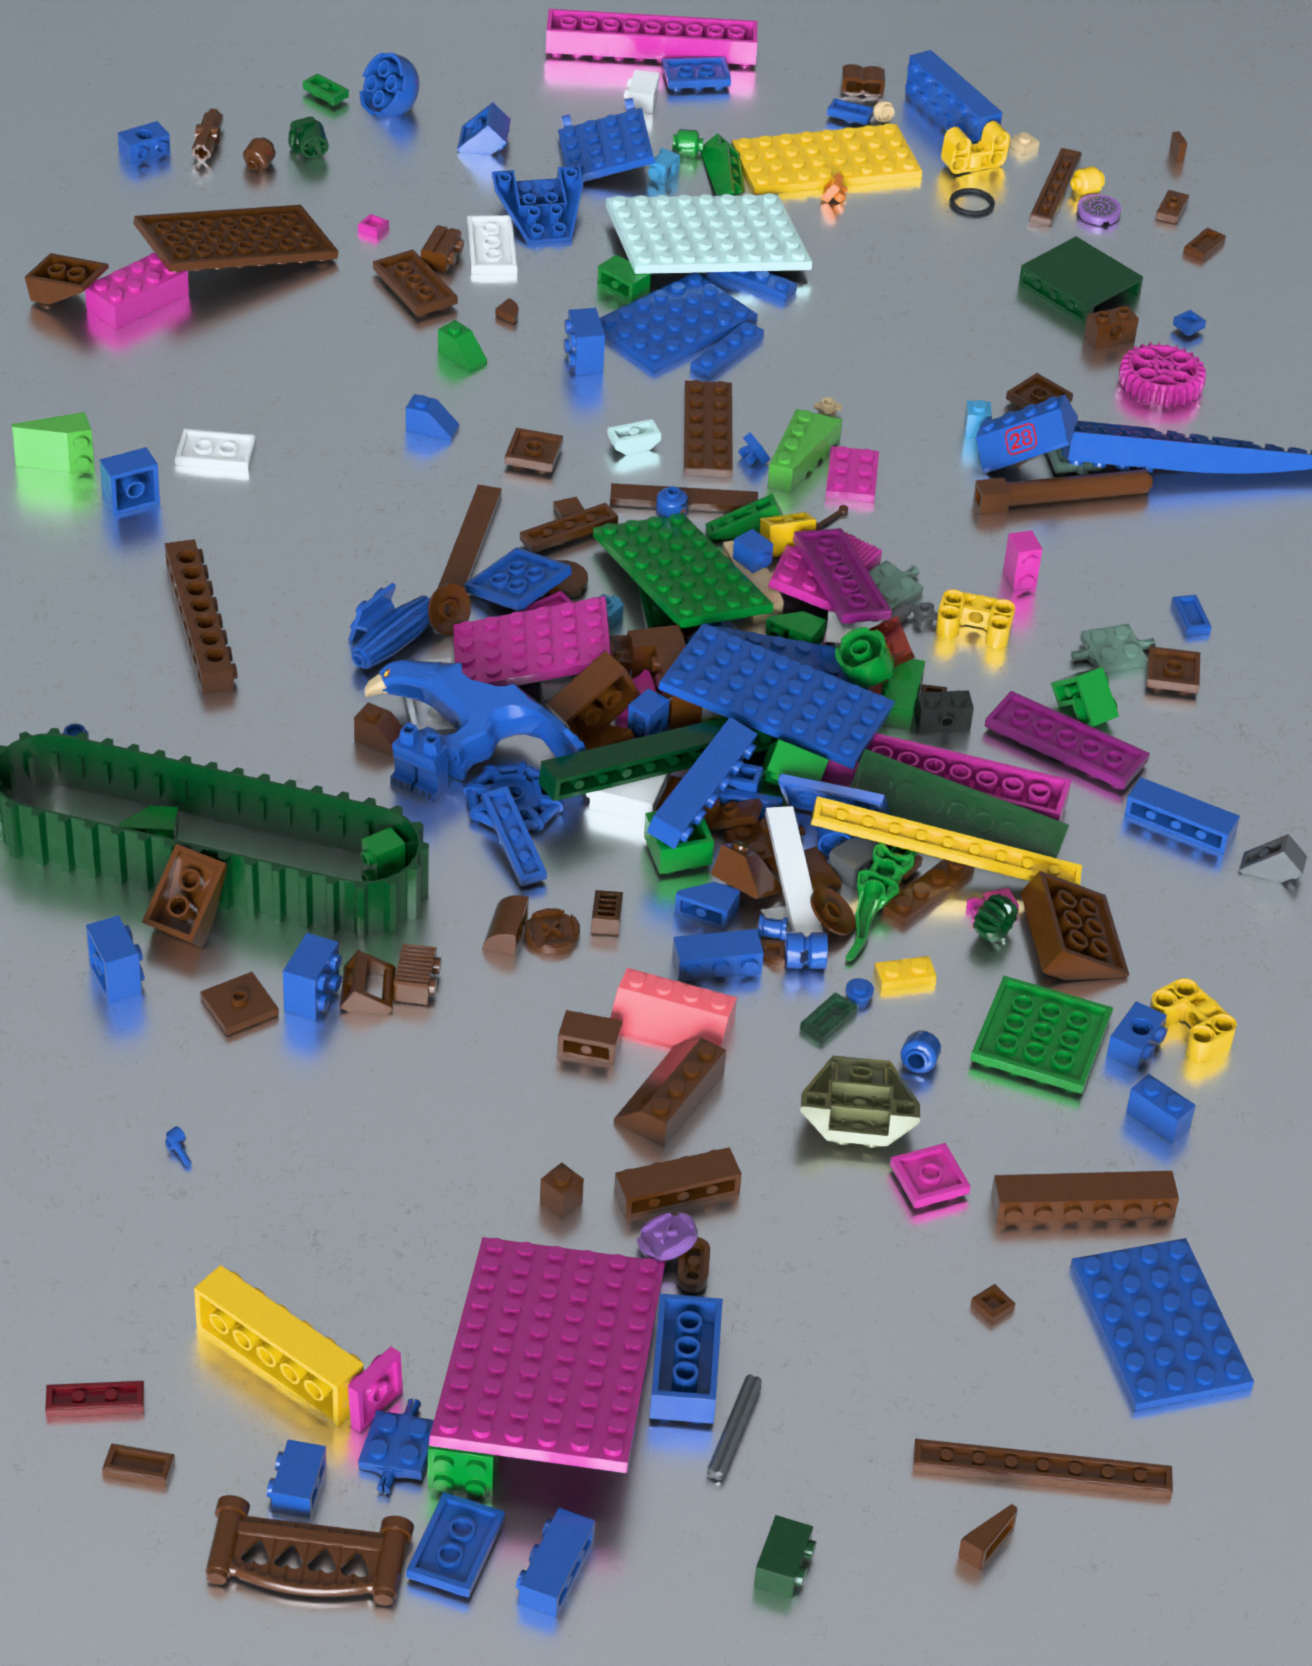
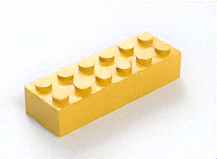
(276, 1343)

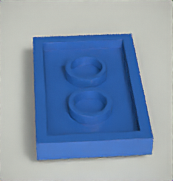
(696, 72)
(455, 1544)

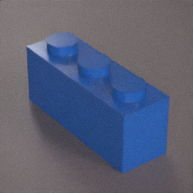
(717, 954)
(555, 1561)

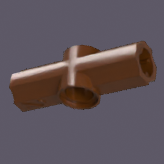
(207, 135)

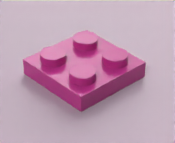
(930, 1175)
(375, 1388)

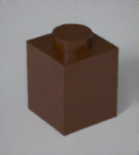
(561, 1190)

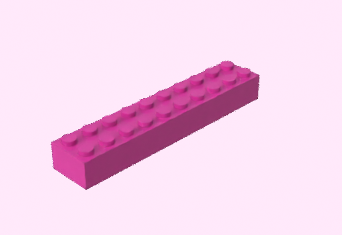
(650, 36)
(1016, 785)

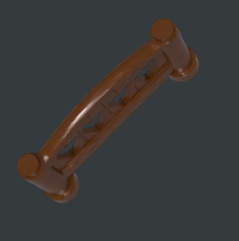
(237, 1533)

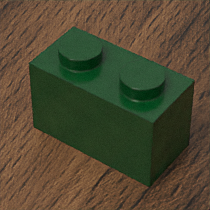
(784, 1556)

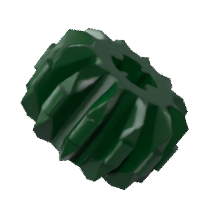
(995, 918)

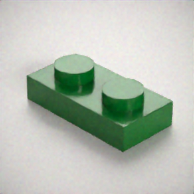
(325, 89)

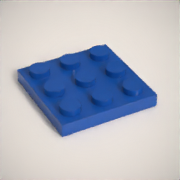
(518, 579)

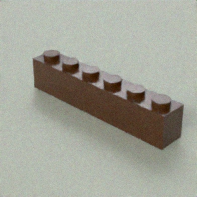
(1084, 1196)

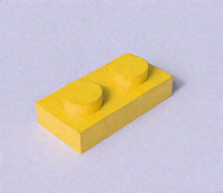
(905, 973)

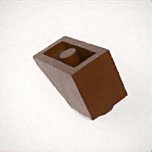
(376, 728)

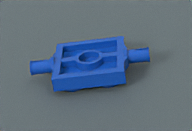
(397, 1446)

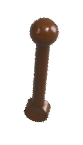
(843, 509)

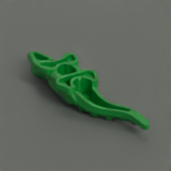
(877, 888)

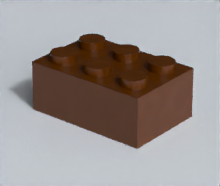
(594, 696)

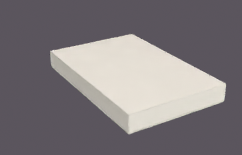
(215, 450)

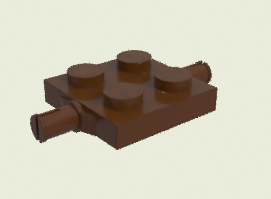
(757, 837)

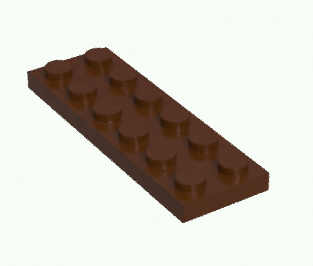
(708, 429)

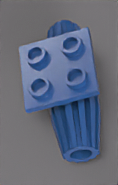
(386, 628)

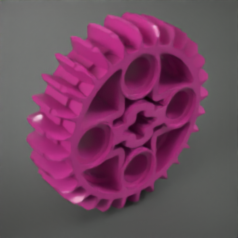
(1162, 375)

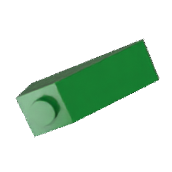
(743, 519)

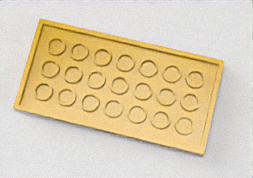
(813, 158)

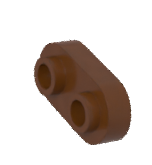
(694, 1267)

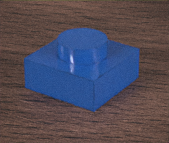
(1189, 322)

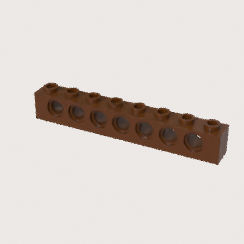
(199, 617)

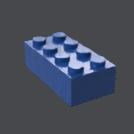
(686, 1358)

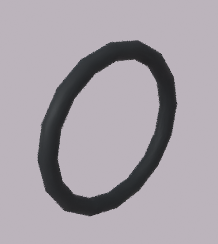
(973, 190)

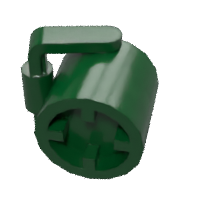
(310, 137)

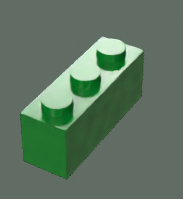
(903, 690)

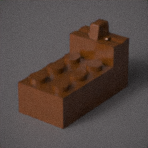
(656, 652)

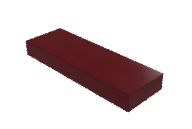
(94, 1399)

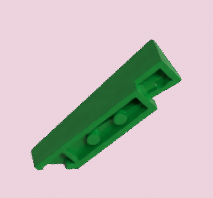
(723, 166)

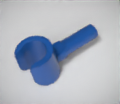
(174, 1139)

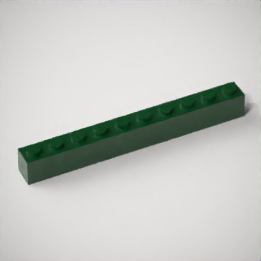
(632, 760)

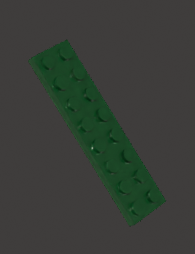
(956, 808)

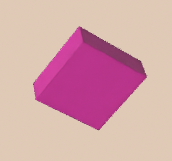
(373, 225)

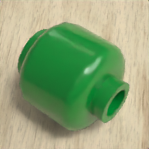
(687, 143)

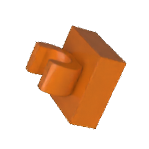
(834, 189)

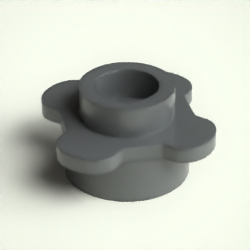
(924, 613)

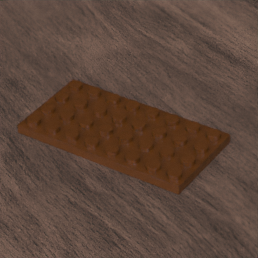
(235, 238)

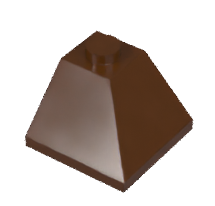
(745, 871)

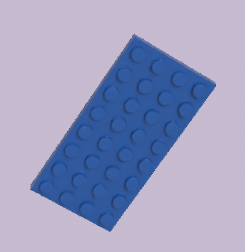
(777, 695)

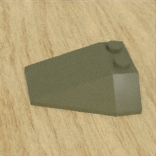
(860, 1102)

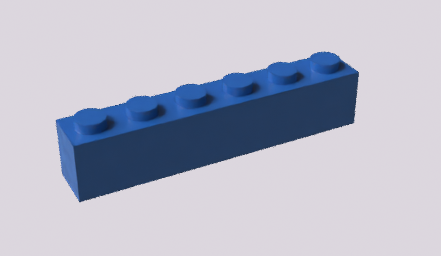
(702, 783)

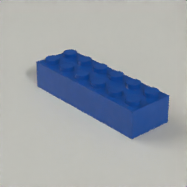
(948, 96)

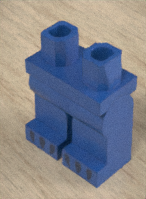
(420, 763)

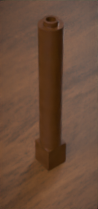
(998, 495)

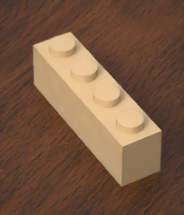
(761, 581)

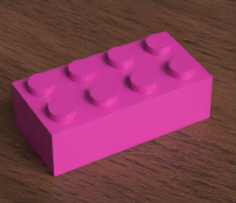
(135, 291)

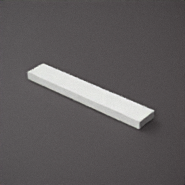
(792, 869)

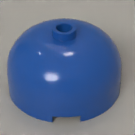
(391, 84)

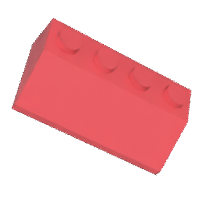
(671, 1011)

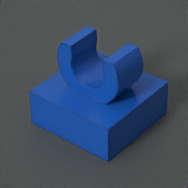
(753, 450)

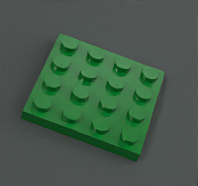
(1042, 1034)

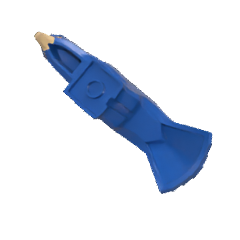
(476, 709)

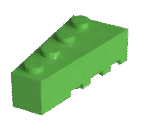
(801, 447)

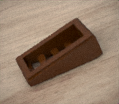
(606, 912)
(984, 1540)

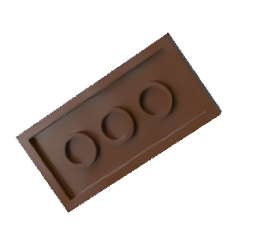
(415, 282)

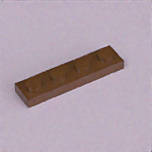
(567, 528)
(926, 891)

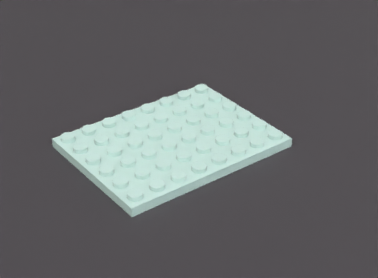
(707, 233)

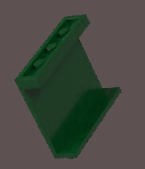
(1078, 278)

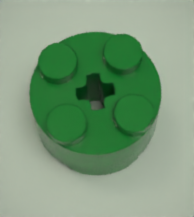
(865, 657)

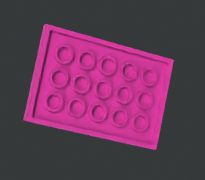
(533, 643)

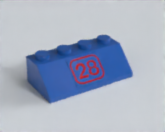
(1026, 433)

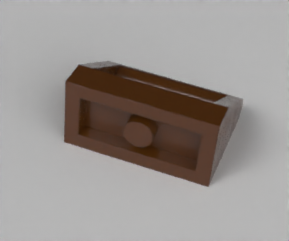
(353, 984)

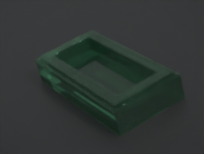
(828, 1017)

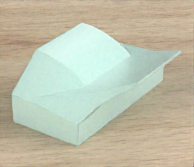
(634, 437)

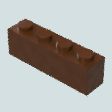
(677, 1182)

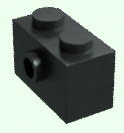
(943, 711)

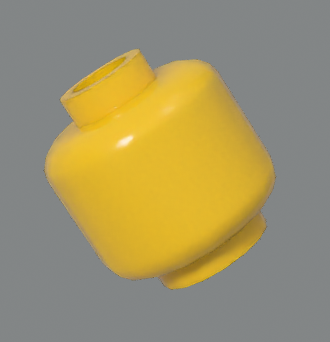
(1087, 181)

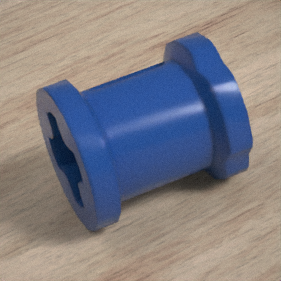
(772, 927)

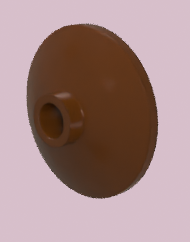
(456, 605)
(832, 911)

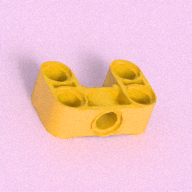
(963, 156)
(975, 610)
(1211, 1025)

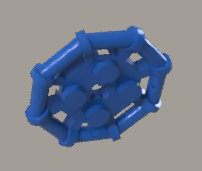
(527, 794)

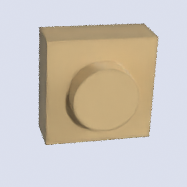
(1024, 143)

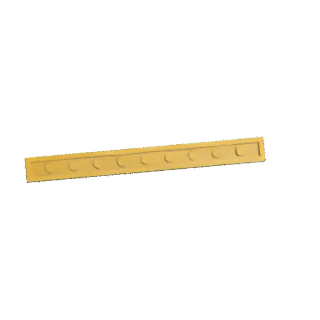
(939, 842)

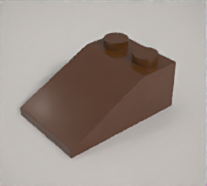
(62, 277)
(187, 896)

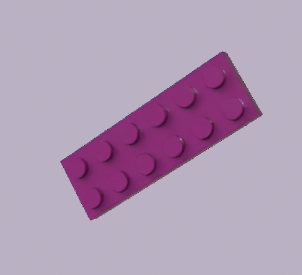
(842, 576)
(1067, 740)

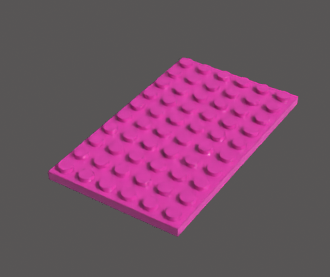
(550, 1355)

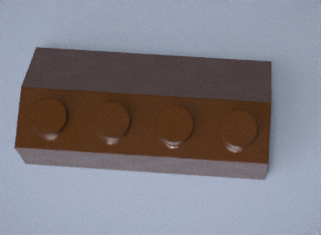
(673, 1090)

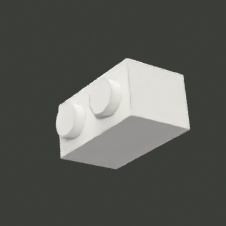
(643, 89)

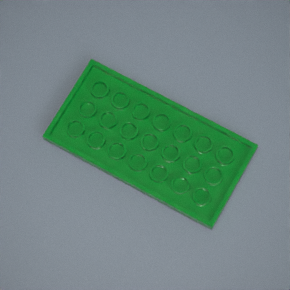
(682, 570)

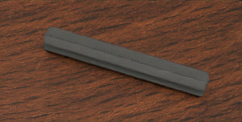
(734, 1427)

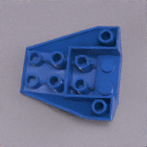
(543, 207)

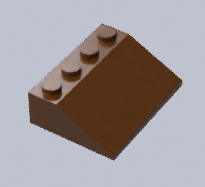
(1072, 930)

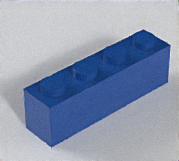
(1182, 815)

